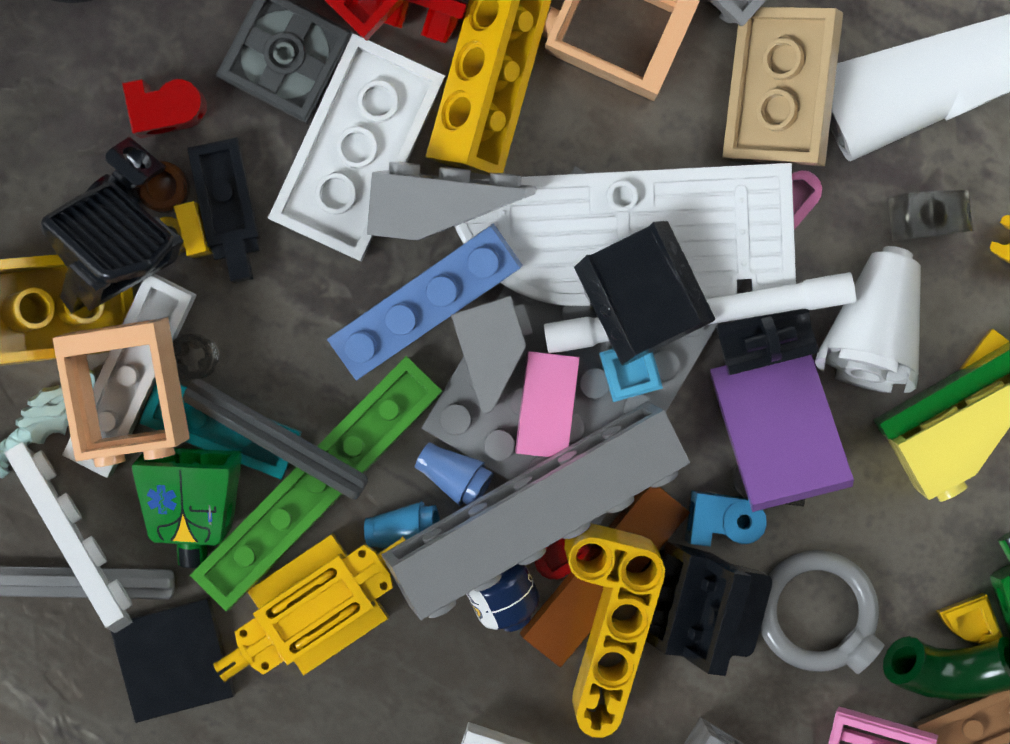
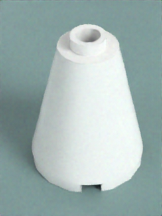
(878, 336)

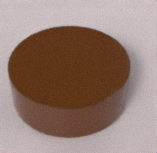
(165, 189)

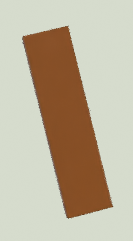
(571, 609)

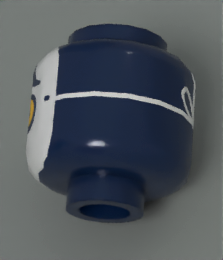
(508, 602)

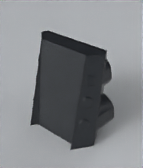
(644, 292)

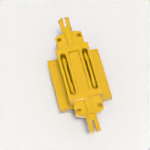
(312, 608)

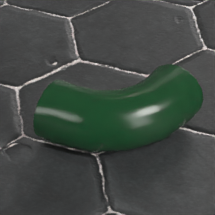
(949, 672)

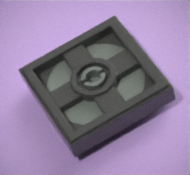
(285, 56)

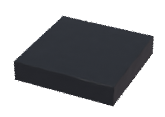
(171, 659)

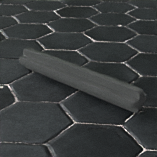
(275, 438)

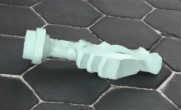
(39, 420)

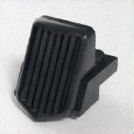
(107, 245)
(707, 608)

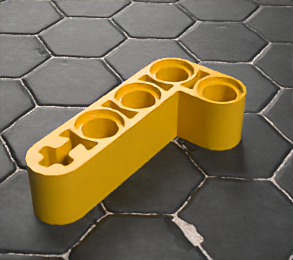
(608, 633)

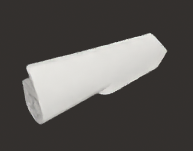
(918, 84)

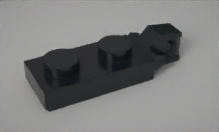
(226, 204)

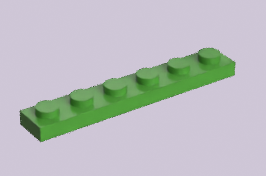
(304, 499)

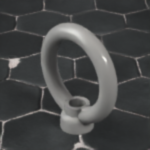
(860, 644)

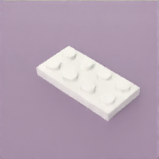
(362, 124)

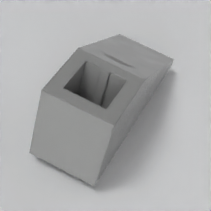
(423, 205)

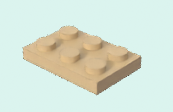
(783, 86)

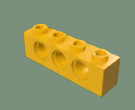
(487, 84)

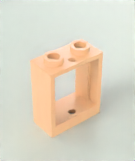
(660, 63)
(80, 401)

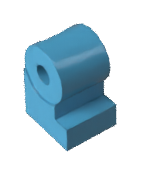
(724, 516)

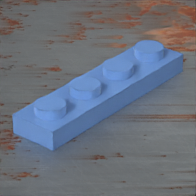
(425, 302)

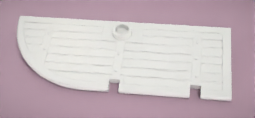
(724, 218)

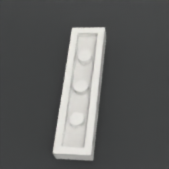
(129, 372)
(60, 518)

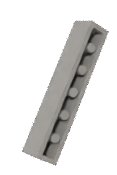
(536, 510)

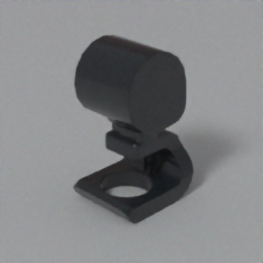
(130, 172)

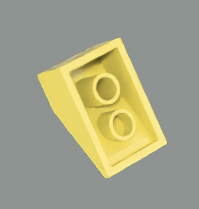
(955, 442)

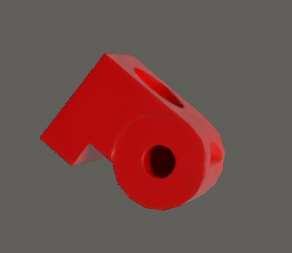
(169, 109)

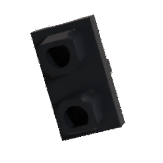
(766, 340)

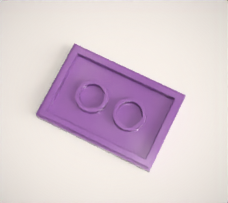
(782, 432)

